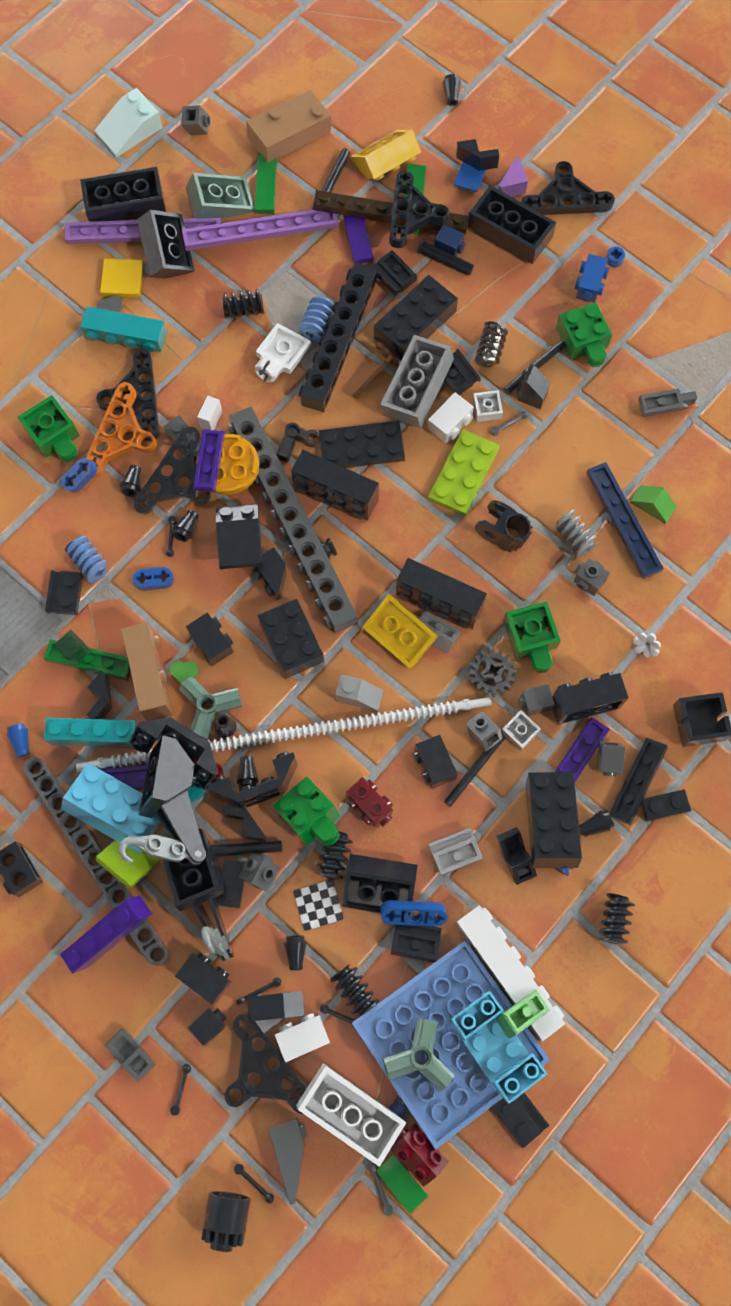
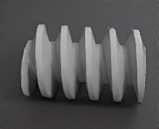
(576, 534)

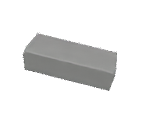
(447, 633)

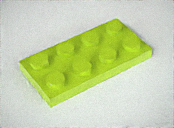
(463, 472)

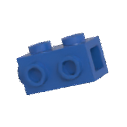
(593, 272)

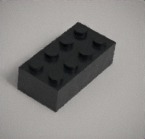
(122, 195)
(511, 224)
(416, 314)
(335, 485)
(440, 593)
(553, 820)

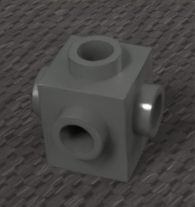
(590, 576)
(259, 871)

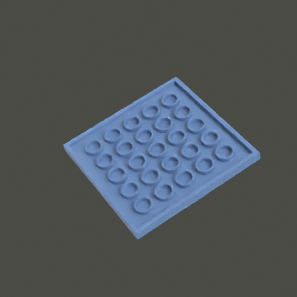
(439, 996)

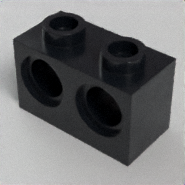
(21, 865)

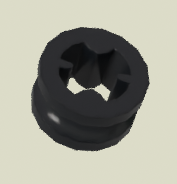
(329, 548)

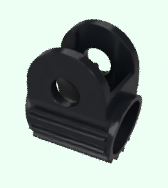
(507, 518)

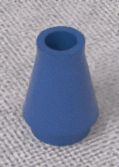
(19, 739)

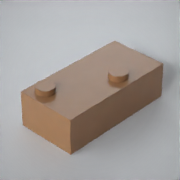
(289, 126)
(147, 671)

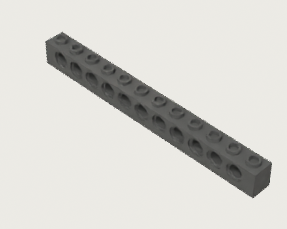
(338, 620)

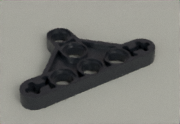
(577, 192)
(412, 203)
(140, 404)
(170, 484)
(256, 1062)

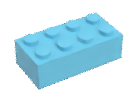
(108, 806)

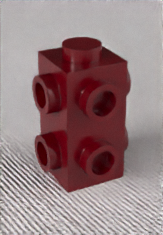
(375, 809)
(418, 1155)

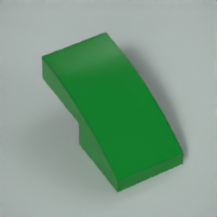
(402, 1184)

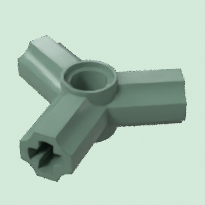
(199, 696)
(405, 1063)

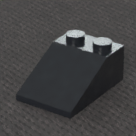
(239, 537)

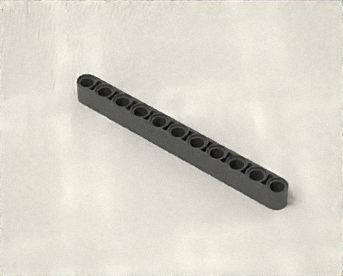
(86, 853)

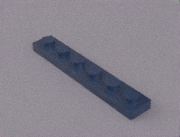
(624, 520)

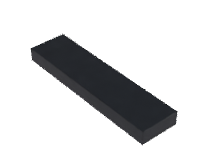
(638, 781)

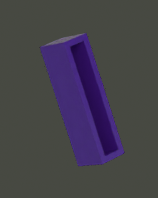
(106, 934)

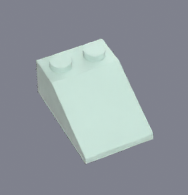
(128, 123)

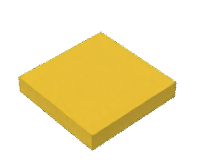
(122, 278)

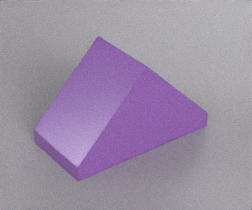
(515, 180)

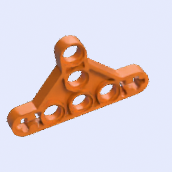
(123, 423)

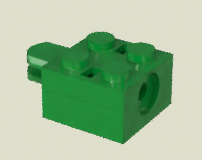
(585, 333)
(51, 429)
(533, 634)
(309, 813)

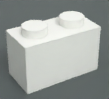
(450, 418)
(302, 1038)

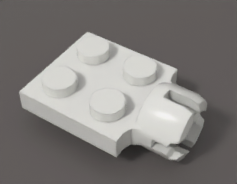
(280, 352)

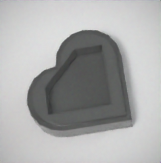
(113, 303)

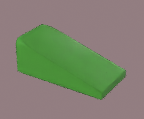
(522, 1014)

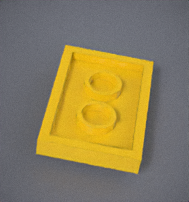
(400, 631)

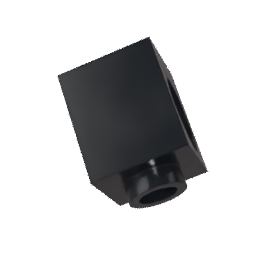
(208, 1025)

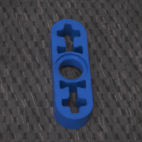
(397, 918)

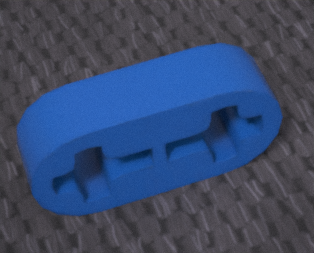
(79, 475)
(152, 574)

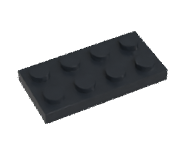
(363, 444)

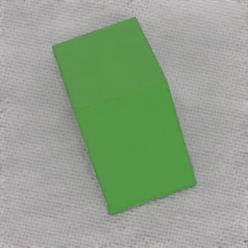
(654, 502)

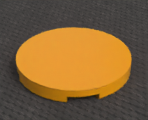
(237, 465)

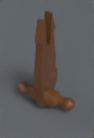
(390, 357)

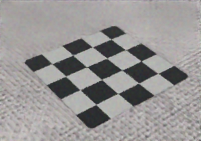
(318, 905)

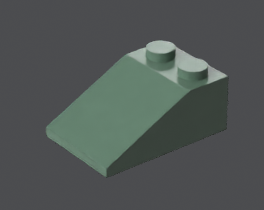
(219, 196)

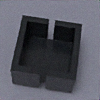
(700, 720)

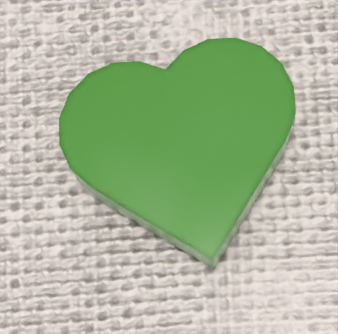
(182, 671)

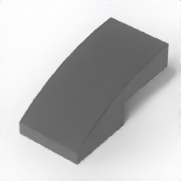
(130, 1054)

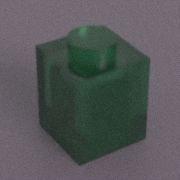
(72, 647)

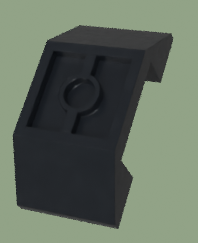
(194, 745)
(269, 788)

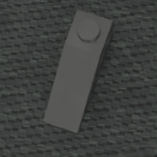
(289, 1150)

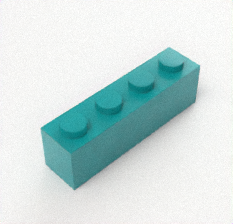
(123, 329)
(89, 732)

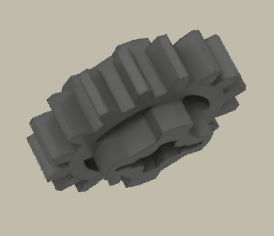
(496, 681)

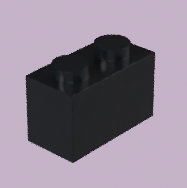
(210, 639)
(435, 762)
(203, 978)

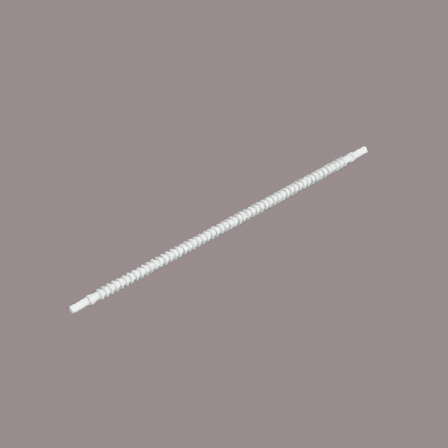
(466, 705)

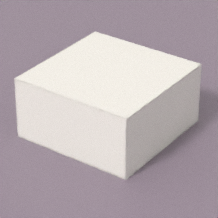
(487, 406)
(209, 413)
(520, 730)

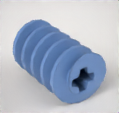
(316, 318)
(87, 559)

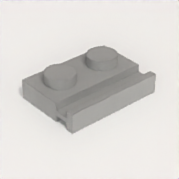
(455, 851)

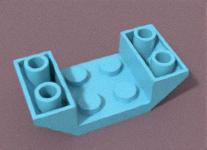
(500, 1058)

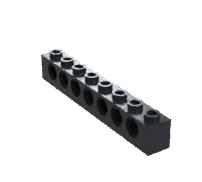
(318, 398)

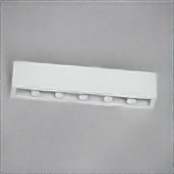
(506, 968)

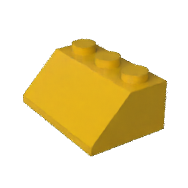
(387, 154)

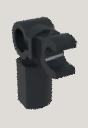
(292, 434)

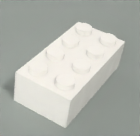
(350, 1114)

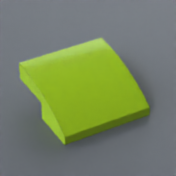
(126, 872)

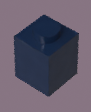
(450, 240)

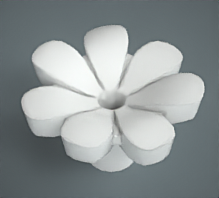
(647, 644)

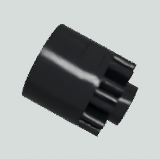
(225, 1220)

